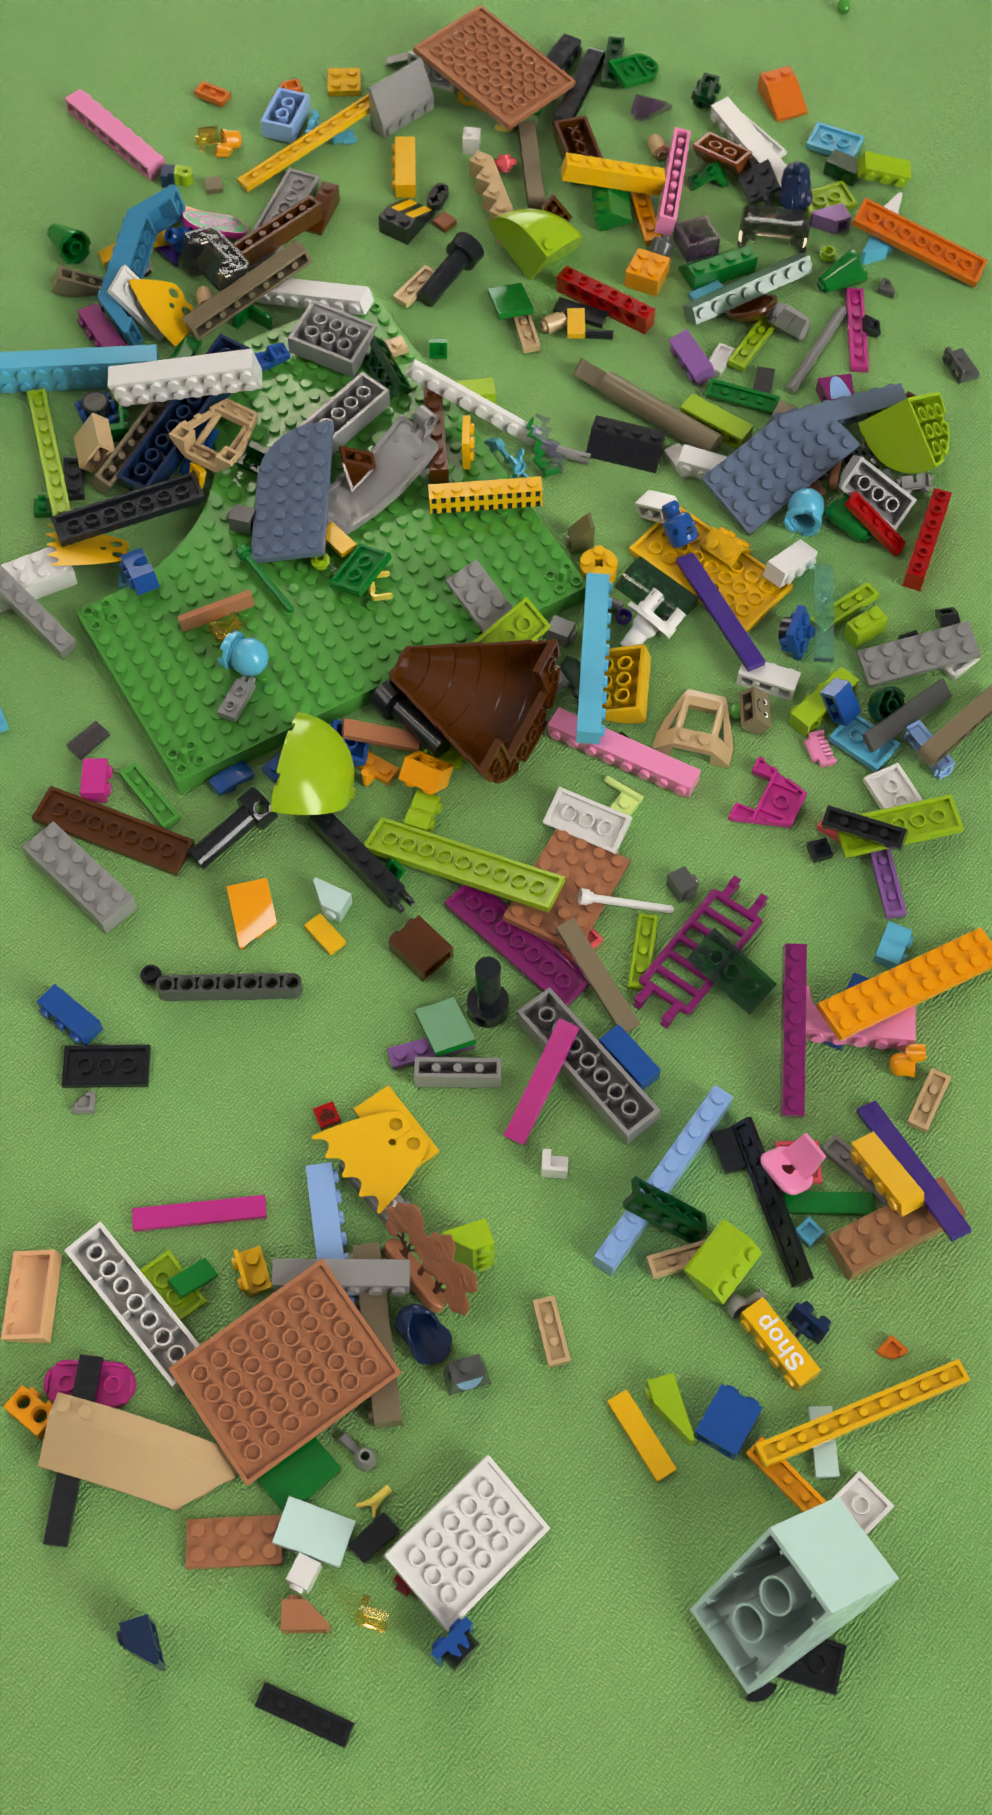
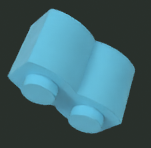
(892, 945)

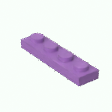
(888, 884)
(405, 1054)

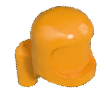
(230, 141)
(904, 1063)

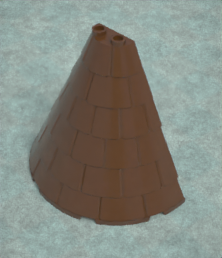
(484, 697)

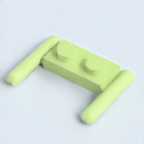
(627, 800)

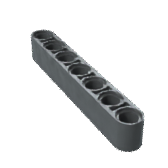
(221, 981)

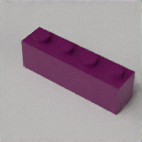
(98, 327)

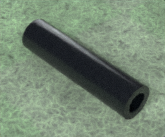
(598, 334)

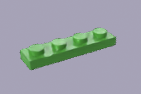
(149, 795)

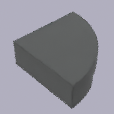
(886, 288)

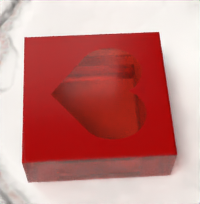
(326, 1115)

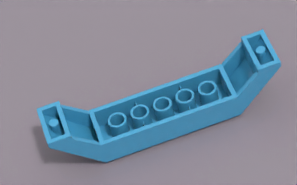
(134, 250)

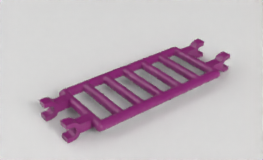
(668, 951)

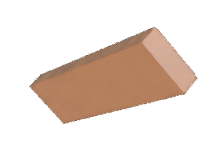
(215, 610)
(379, 735)

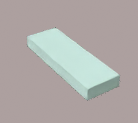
(824, 1455)

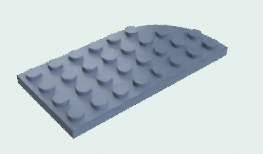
(776, 463)
(293, 495)

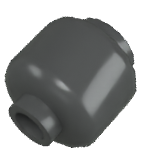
(661, 245)

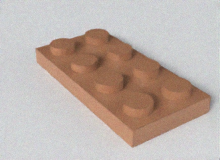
(232, 1542)

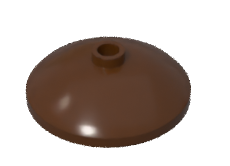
(753, 309)

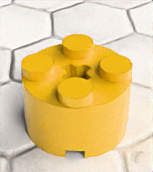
(599, 561)

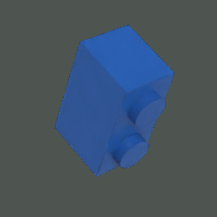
(840, 701)

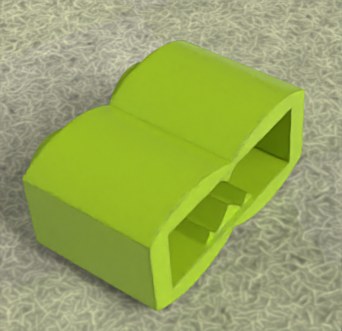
(423, 811)

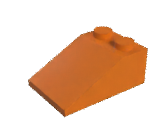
(782, 93)

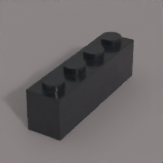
(565, 52)
(864, 828)

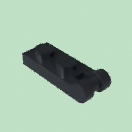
(74, 479)

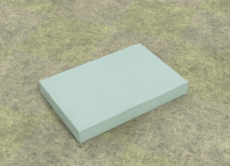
(313, 1532)

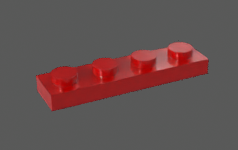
(875, 523)

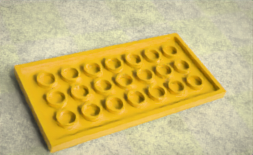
(741, 585)

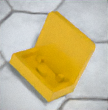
(725, 545)

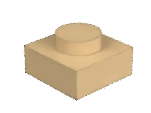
(397, 346)

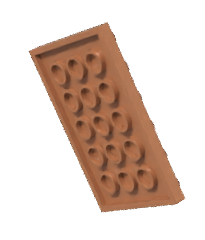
(582, 867)

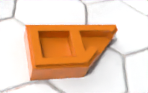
(293, 84)

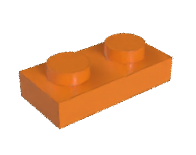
(212, 94)

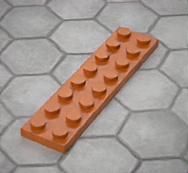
(919, 242)

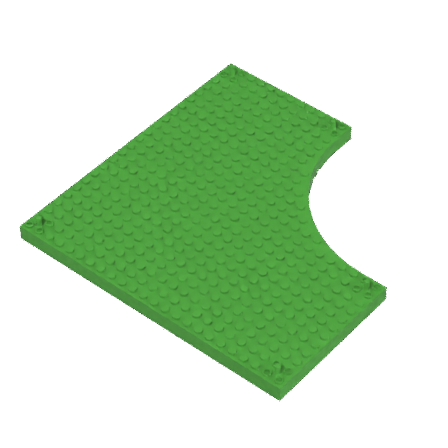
(333, 644)

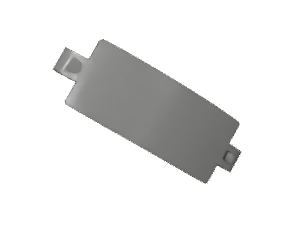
(398, 462)

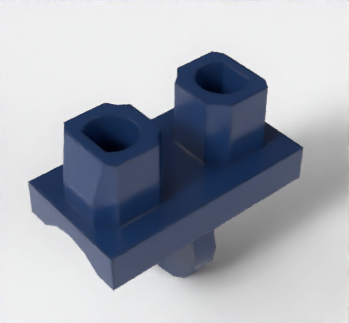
(807, 1324)

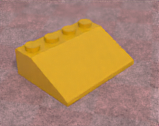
(627, 684)

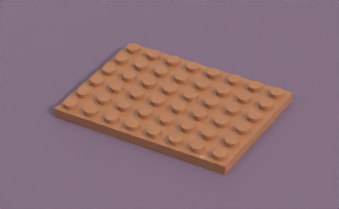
(494, 67)
(284, 1371)

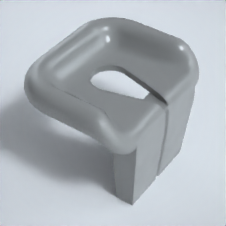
(789, 320)

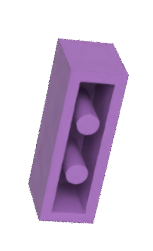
(691, 358)

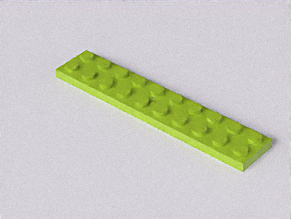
(465, 864)

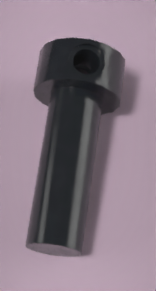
(463, 254)
(392, 703)
(233, 828)
(487, 999)

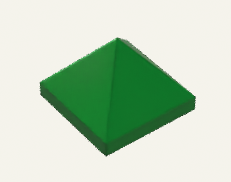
(395, 868)

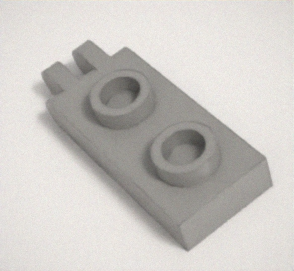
(237, 698)

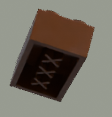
(575, 137)

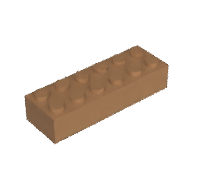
(884, 1236)

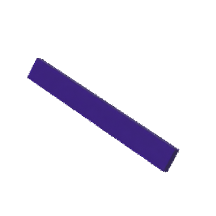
(720, 612)
(934, 1197)

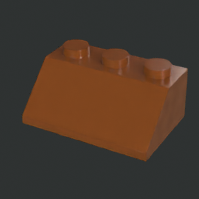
(728, 154)

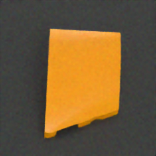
(251, 909)

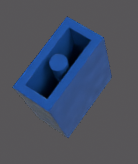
(728, 1421)

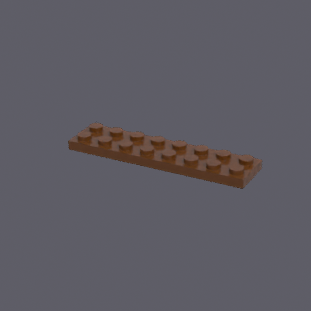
(114, 830)

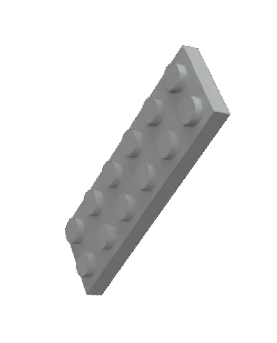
(918, 654)

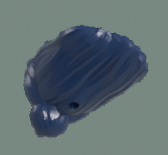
(796, 186)
(423, 1334)

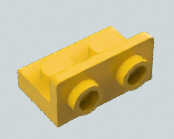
(253, 1271)

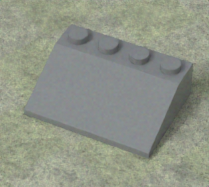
(400, 99)
(331, 338)

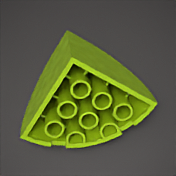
(535, 238)
(909, 434)
(313, 770)

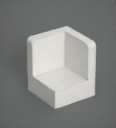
(554, 1165)

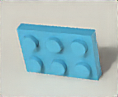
(828, 138)
(850, 740)

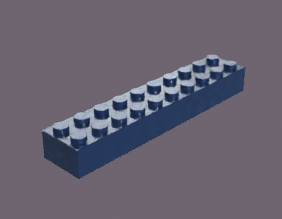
(157, 454)

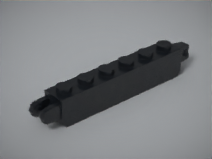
(360, 860)

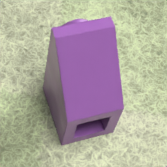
(831, 219)

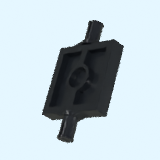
(759, 182)

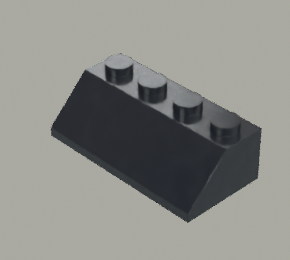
(626, 444)

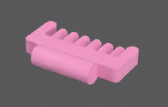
(815, 749)

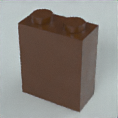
(420, 947)

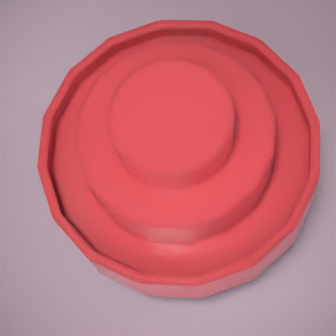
(505, 162)

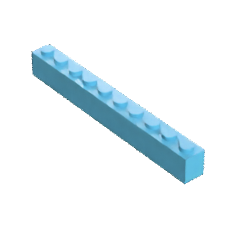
(593, 659)

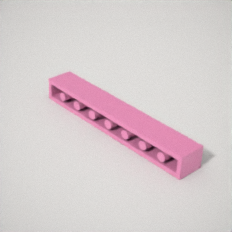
(115, 134)
(674, 179)
(628, 755)

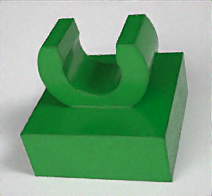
(438, 348)
(42, 507)

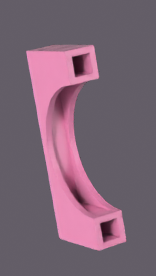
(891, 1033)

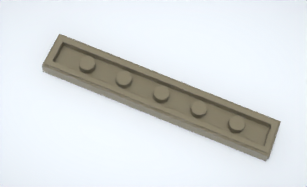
(597, 975)

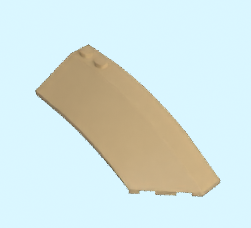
(131, 1453)

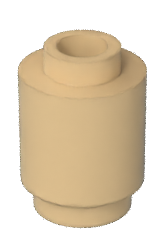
(657, 146)
(203, 294)
(553, 322)

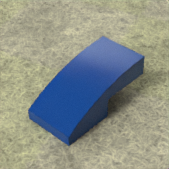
(273, 356)
(229, 778)

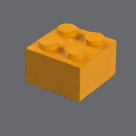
(647, 272)
(425, 772)

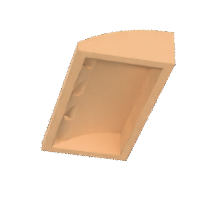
(32, 1296)

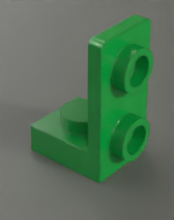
(707, 174)
(253, 314)
(120, 429)

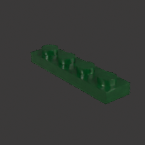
(614, 50)

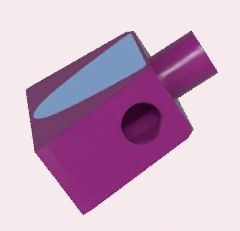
(834, 386)

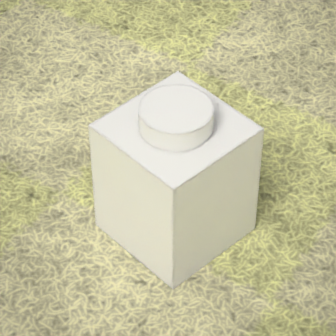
(471, 140)
(303, 1574)

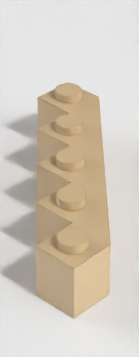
(489, 185)

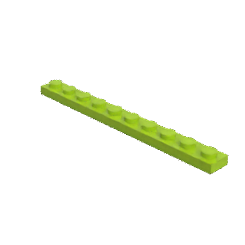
(48, 451)

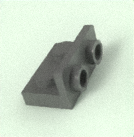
(960, 365)

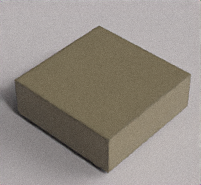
(213, 185)

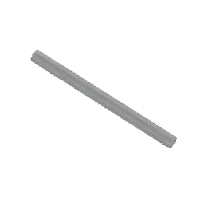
(816, 349)

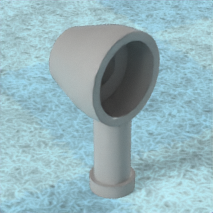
(737, 1304)
(362, 1465)

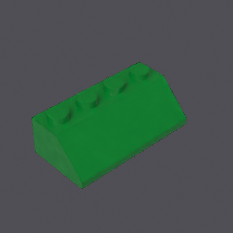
(611, 207)
(720, 267)

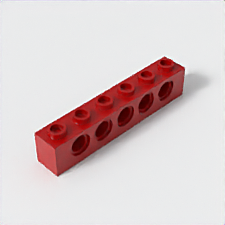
(601, 296)
(927, 539)

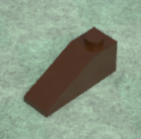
(329, 197)
(554, 206)

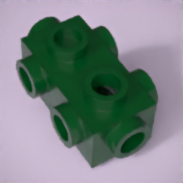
(706, 90)

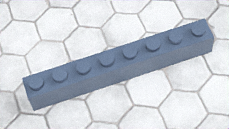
(857, 406)

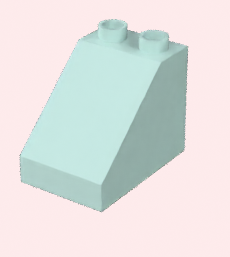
(792, 1592)

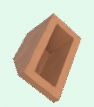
(301, 1617)

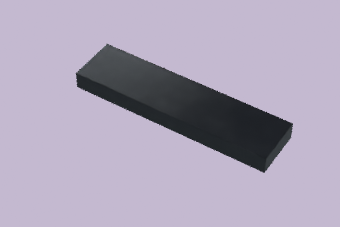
(304, 1714)

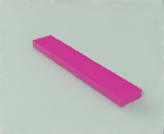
(856, 337)
(541, 1081)
(199, 1213)

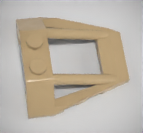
(192, 448)
(693, 740)

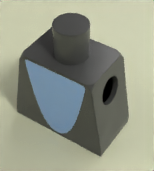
(466, 1374)

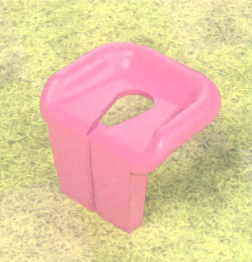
(801, 1154)

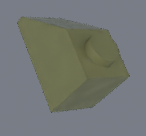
(581, 535)

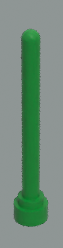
(244, 553)

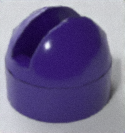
(627, 613)

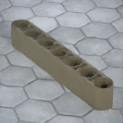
(531, 164)
(957, 729)

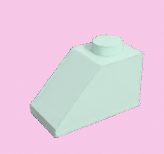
(332, 900)

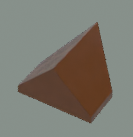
(357, 465)

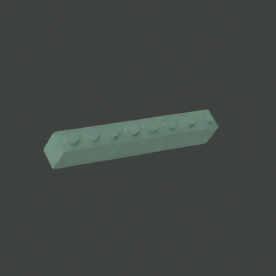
(747, 288)

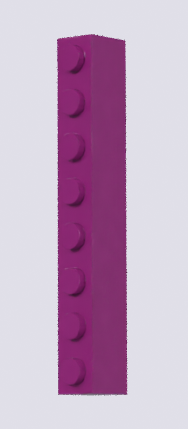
(793, 1030)

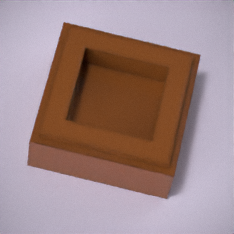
(444, 222)

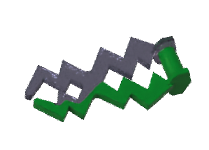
(543, 439)

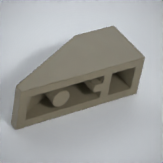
(75, 283)

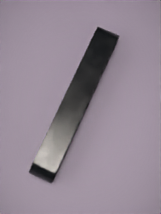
(584, 80)

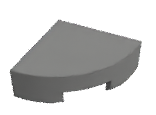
(85, 1104)

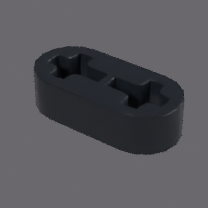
(440, 188)

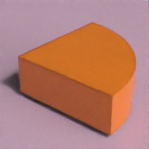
(892, 1349)

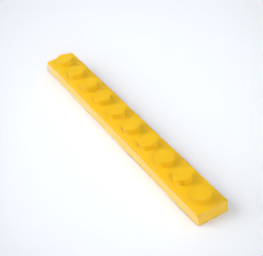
(305, 144)
(861, 1413)

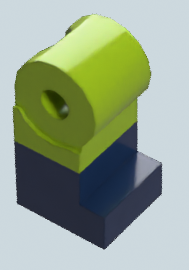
(176, 175)

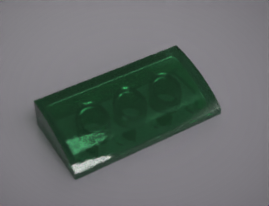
(643, 577)
(731, 971)

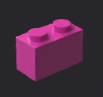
(95, 779)

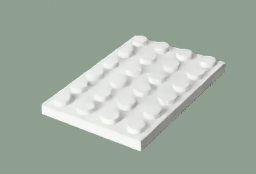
(466, 1542)

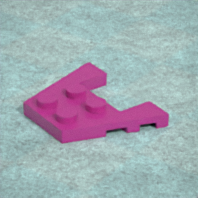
(778, 804)

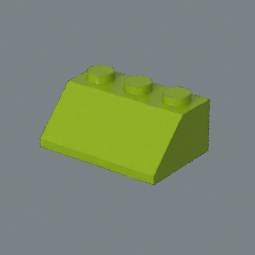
(474, 1245)
(722, 1262)

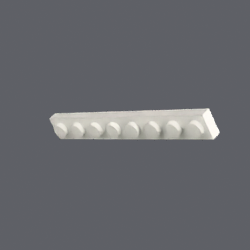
(470, 401)

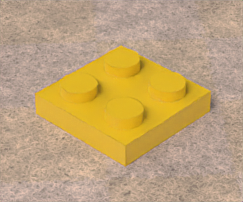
(344, 82)
(468, 442)

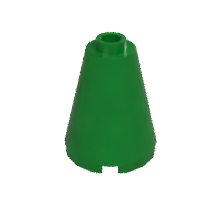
(69, 243)
(843, 273)
(846, 521)

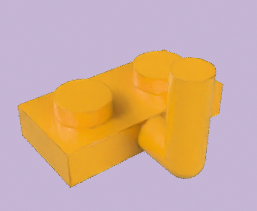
(377, 769)

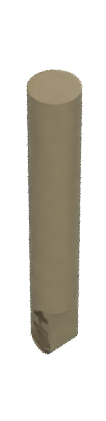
(649, 407)

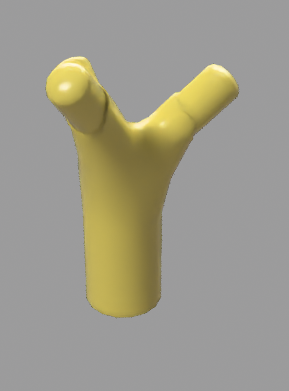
(375, 1500)

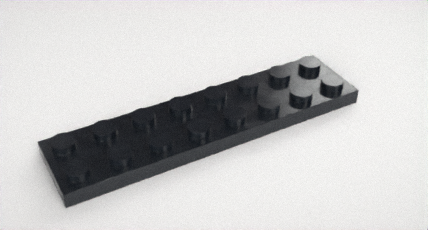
(127, 509)

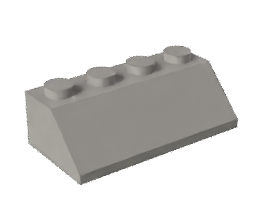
(877, 489)

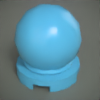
(805, 512)
(243, 654)

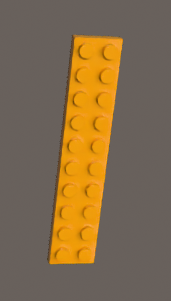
(907, 984)

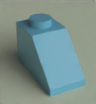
(875, 250)

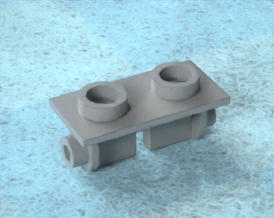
(923, 482)

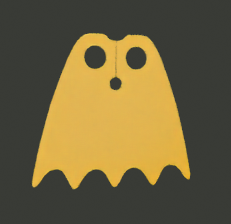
(86, 551)
(369, 1156)

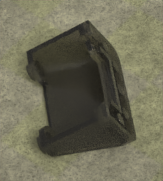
(774, 222)
(214, 256)

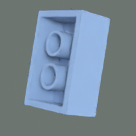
(285, 115)

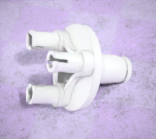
(647, 623)

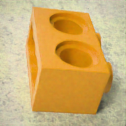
(29, 1415)

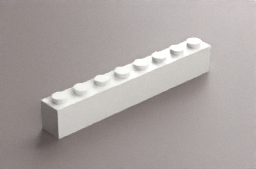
(743, 133)
(301, 292)

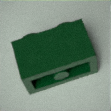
(842, 167)

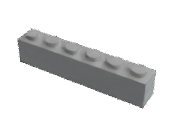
(35, 615)
(354, 1275)

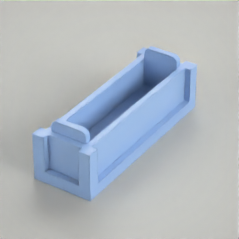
(917, 735)

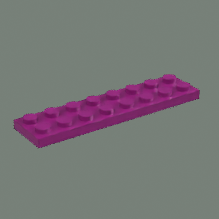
(526, 952)

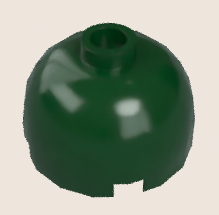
(884, 702)

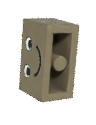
(755, 710)

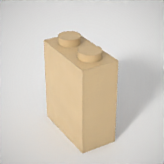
(93, 443)

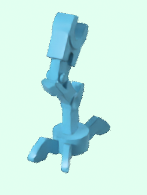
(344, 138)
(516, 465)

